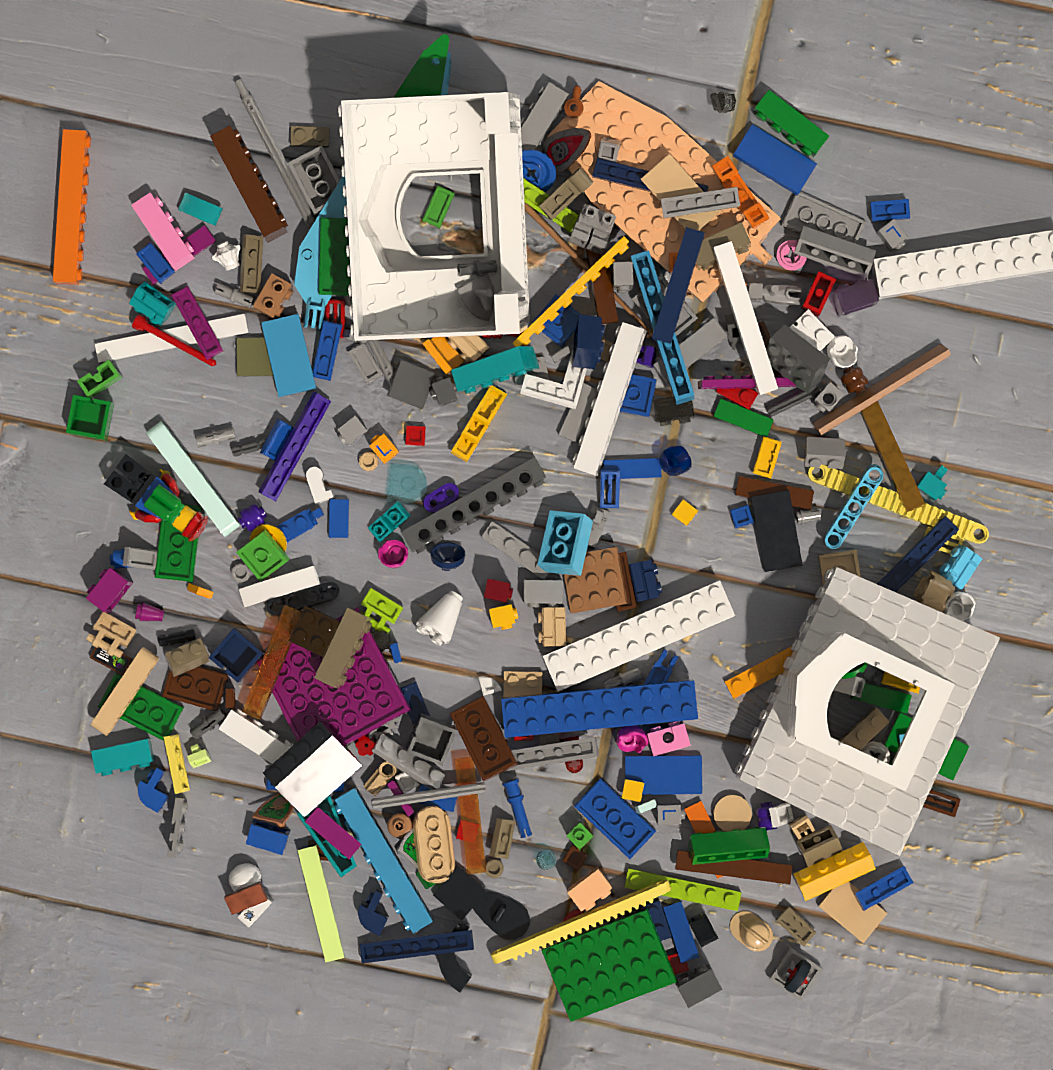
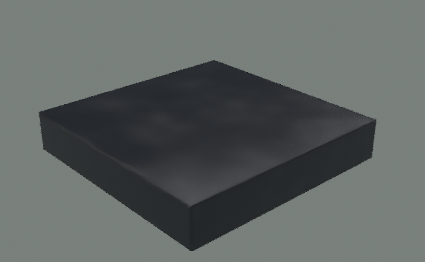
(460, 893)

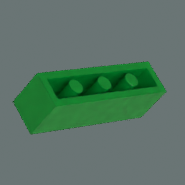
(791, 124)
(728, 845)

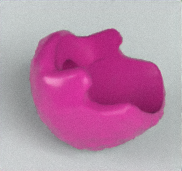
(631, 739)

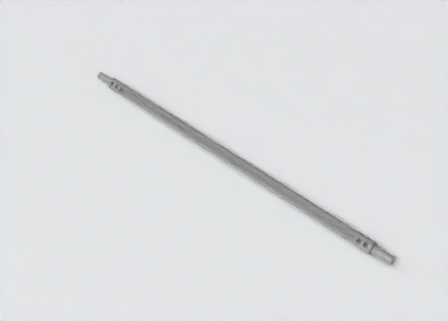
(300, 202)

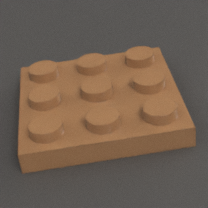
(599, 584)

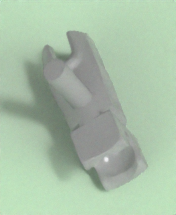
(773, 293)

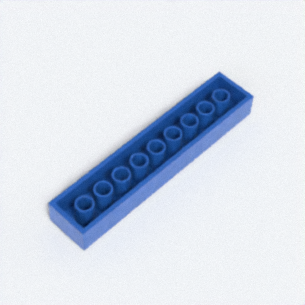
(599, 708)

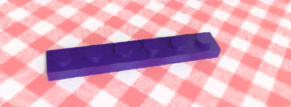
(294, 446)

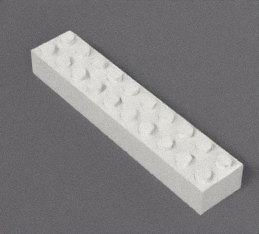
(963, 265)
(638, 636)

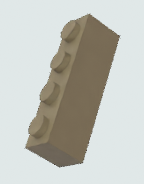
(343, 648)

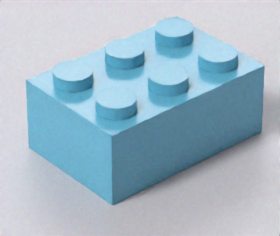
(565, 543)

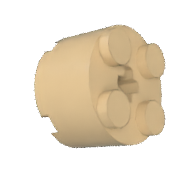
(934, 591)

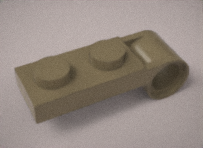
(565, 193)

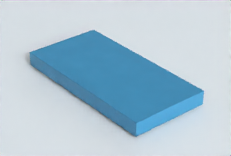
(288, 355)

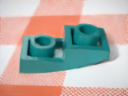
(200, 209)
(389, 521)

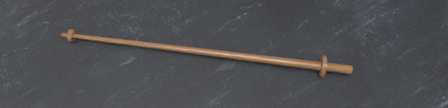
(568, 249)

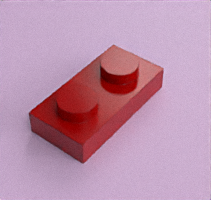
(740, 396)

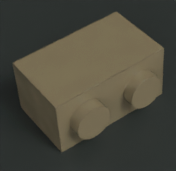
(187, 657)
(819, 845)

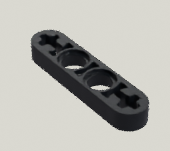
(302, 597)

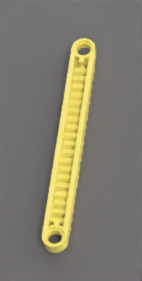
(891, 501)
(581, 921)

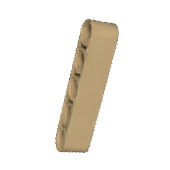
(125, 691)

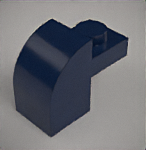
(369, 917)

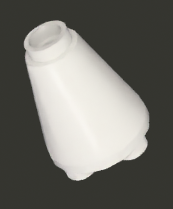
(441, 619)

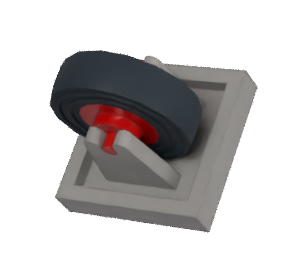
(795, 974)

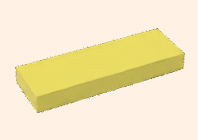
(176, 763)

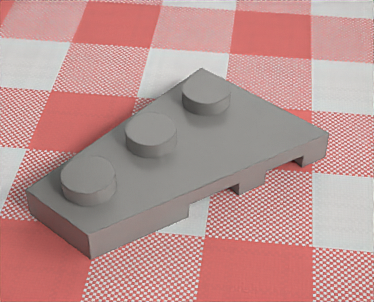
(179, 810)

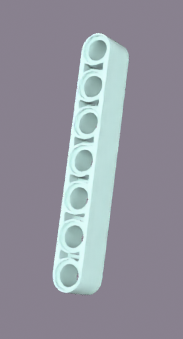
(193, 479)

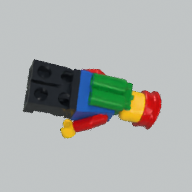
(155, 498)

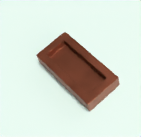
(246, 898)

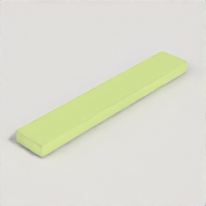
(321, 903)

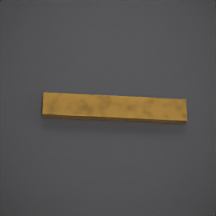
(892, 457)

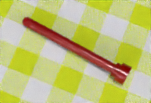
(141, 323)

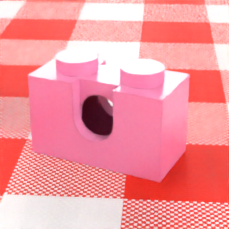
(679, 741)

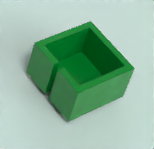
(90, 419)

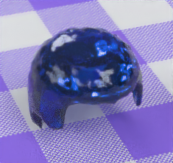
(675, 460)

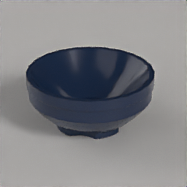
(445, 553)

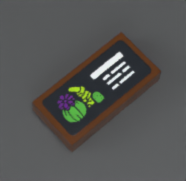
(114, 663)

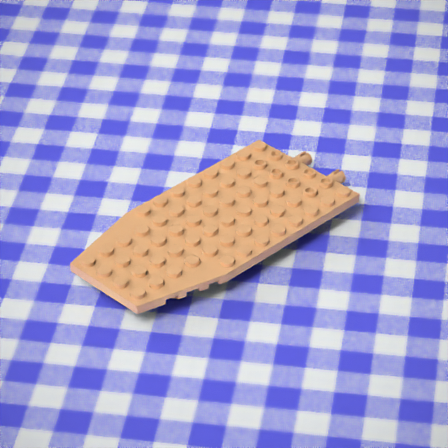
(646, 141)

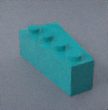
(495, 368)

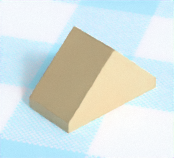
(801, 826)

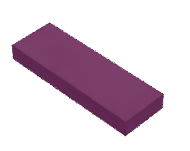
(333, 833)

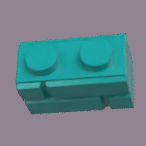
(152, 303)

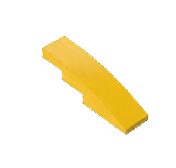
(479, 423)

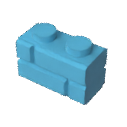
(960, 566)

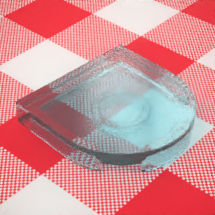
(406, 483)

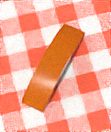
(749, 207)

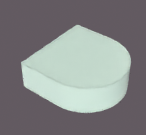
(645, 806)

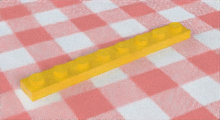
(578, 287)

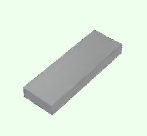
(577, 417)

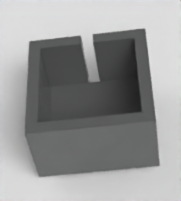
(431, 739)
(698, 985)

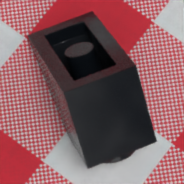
(703, 929)

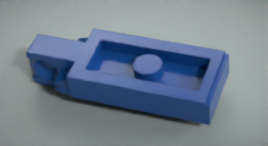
(300, 523)

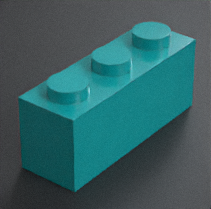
(123, 757)

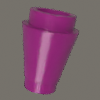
(148, 613)

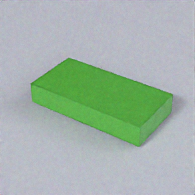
(438, 207)

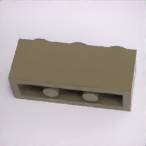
(736, 234)

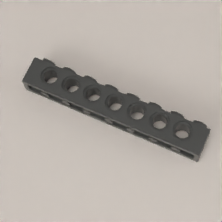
(530, 467)

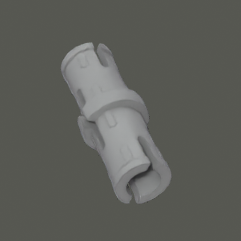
(234, 295)
(215, 437)

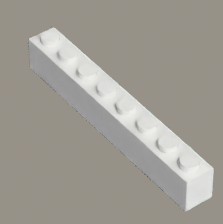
(610, 398)

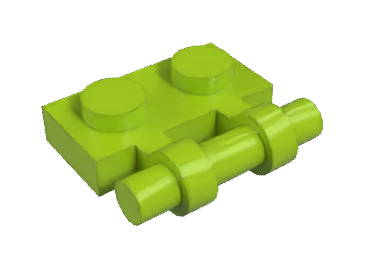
(383, 607)

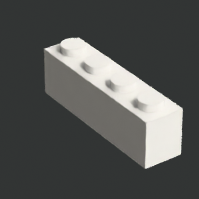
(254, 736)

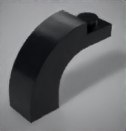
(450, 969)

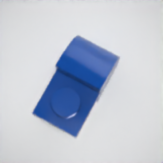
(150, 794)

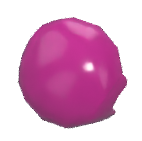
(393, 553)

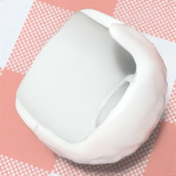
(842, 351)
(960, 605)
(243, 876)

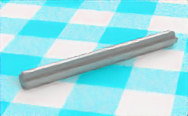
(428, 795)

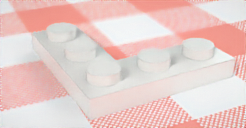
(561, 394)

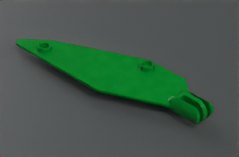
(427, 76)

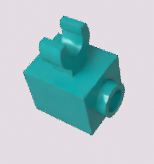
(932, 485)

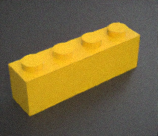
(834, 871)

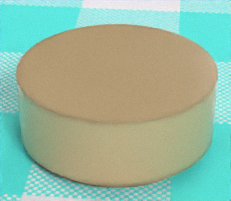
(368, 461)

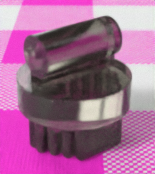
(723, 102)
(382, 639)

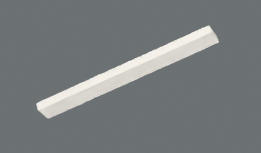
(745, 318)
(150, 343)

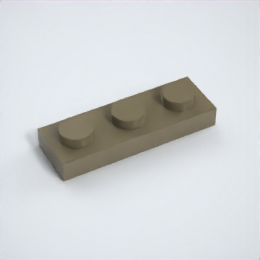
(251, 264)

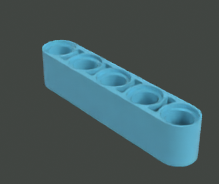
(852, 516)

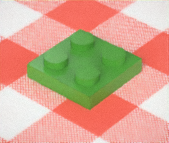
(262, 555)

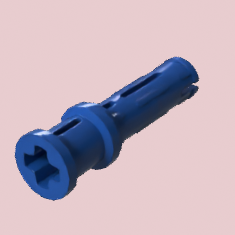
(515, 798)

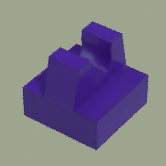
(649, 356)

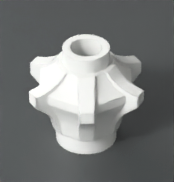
(227, 255)

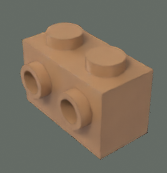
(273, 296)

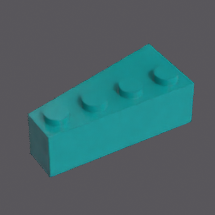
(339, 862)

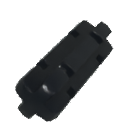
(177, 637)

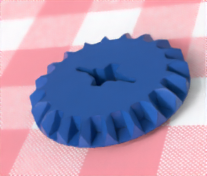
(545, 169)

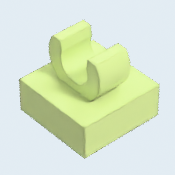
(198, 757)

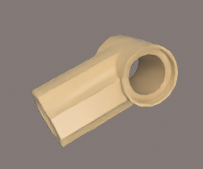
(379, 779)

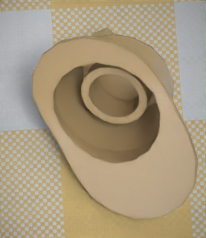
(751, 931)

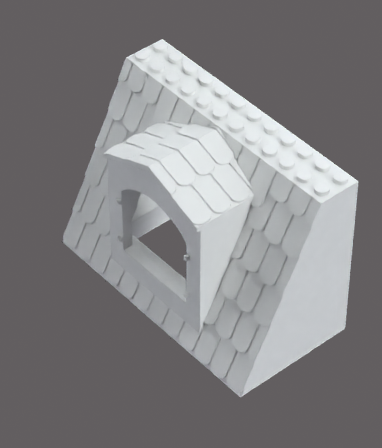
(383, 151)
(846, 787)

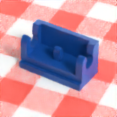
(267, 837)

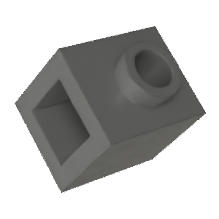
(444, 391)

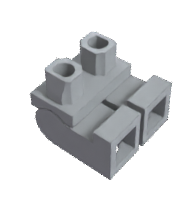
(592, 219)

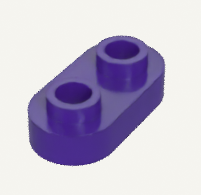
(441, 497)

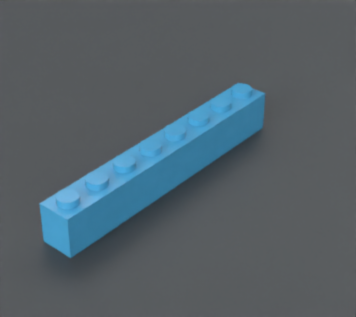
(670, 353)
(384, 860)

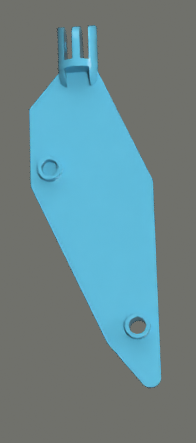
(309, 255)

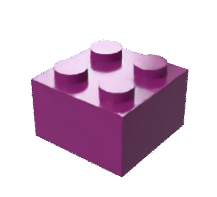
(108, 590)

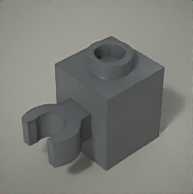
(732, 330)

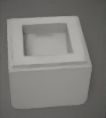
(609, 149)

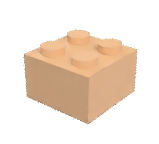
(589, 889)

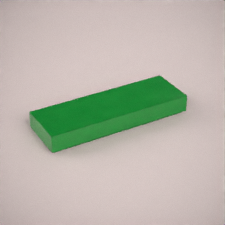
(743, 418)
(884, 698)

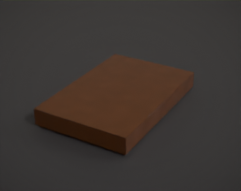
(197, 687)

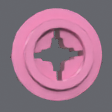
(785, 262)

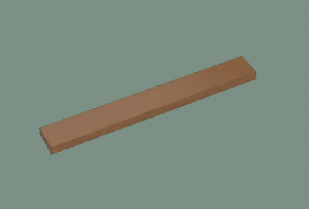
(881, 389)

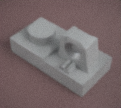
(599, 520)

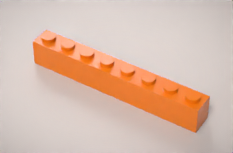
(71, 207)

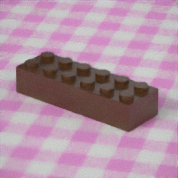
(246, 178)

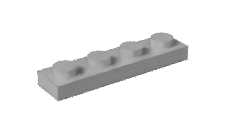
(700, 202)
(514, 548)
(408, 763)

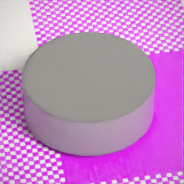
(241, 573)

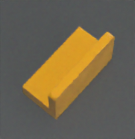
(443, 354)

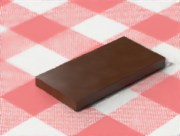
(483, 738)

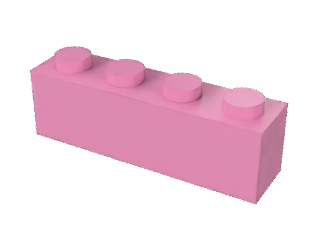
(163, 231)

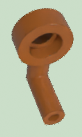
(575, 100)

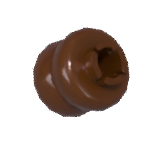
(854, 380)

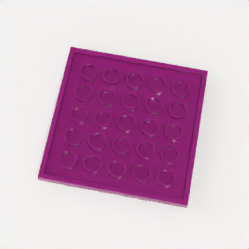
(352, 710)

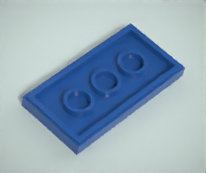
(774, 159)
(666, 773)
(614, 818)

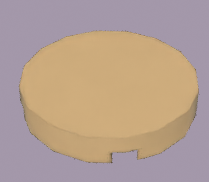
(732, 813)

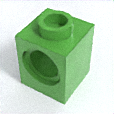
(579, 835)

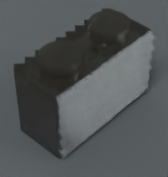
(667, 411)

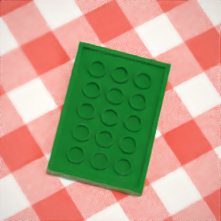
(609, 965)

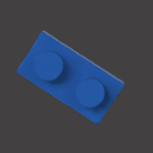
(890, 210)

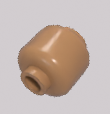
(406, 824)

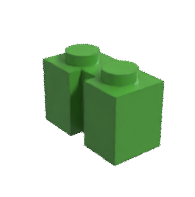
(95, 384)

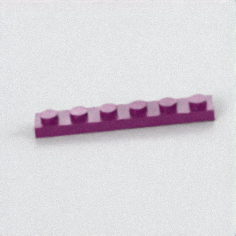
(746, 381)

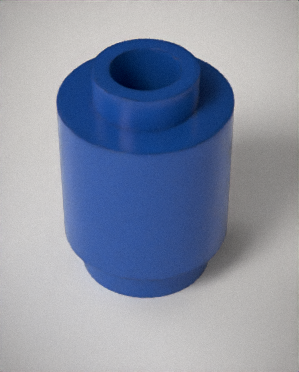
(117, 559)

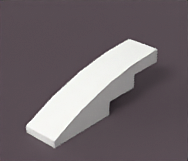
(279, 586)

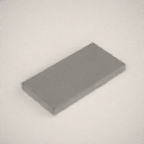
(823, 218)

